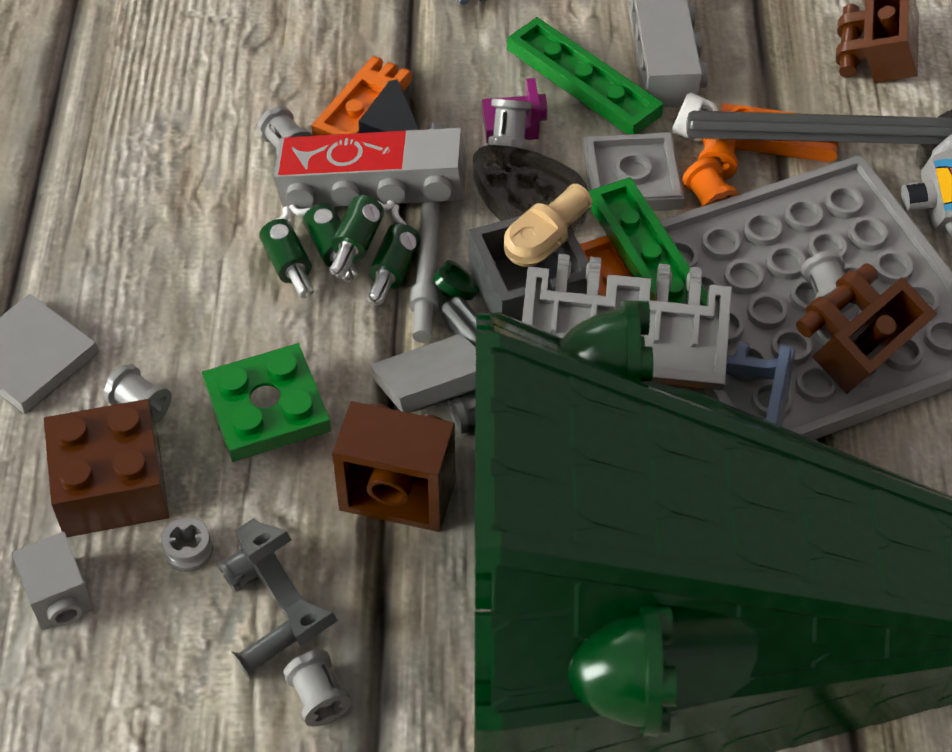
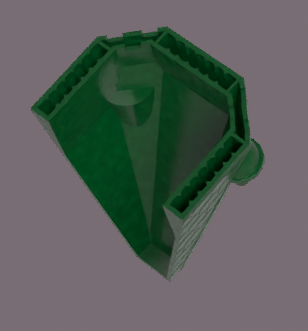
(685, 563)

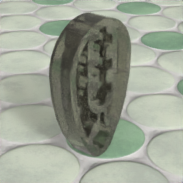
(522, 171)

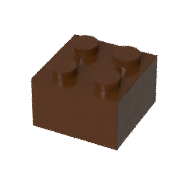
(395, 465)
(105, 468)

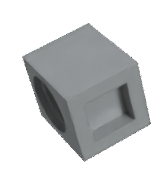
(52, 581)

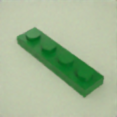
(585, 76)
(640, 236)

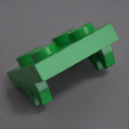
(255, 430)

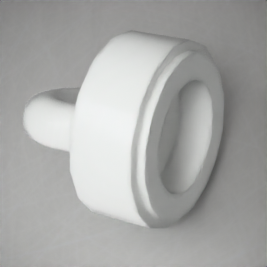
(691, 103)

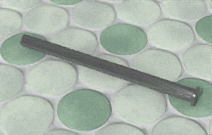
(817, 127)

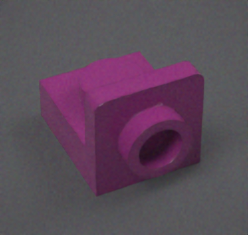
(533, 118)

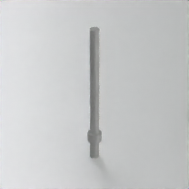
(424, 294)

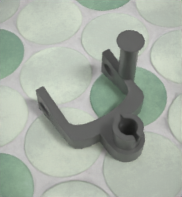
(259, 561)

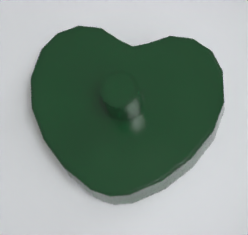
(455, 281)

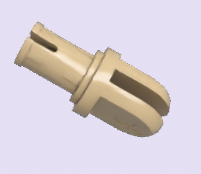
(545, 227)

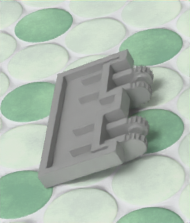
(685, 338)

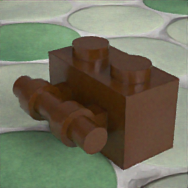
(888, 39)
(872, 335)

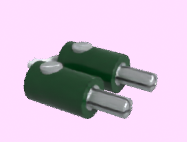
(356, 235)
(287, 251)

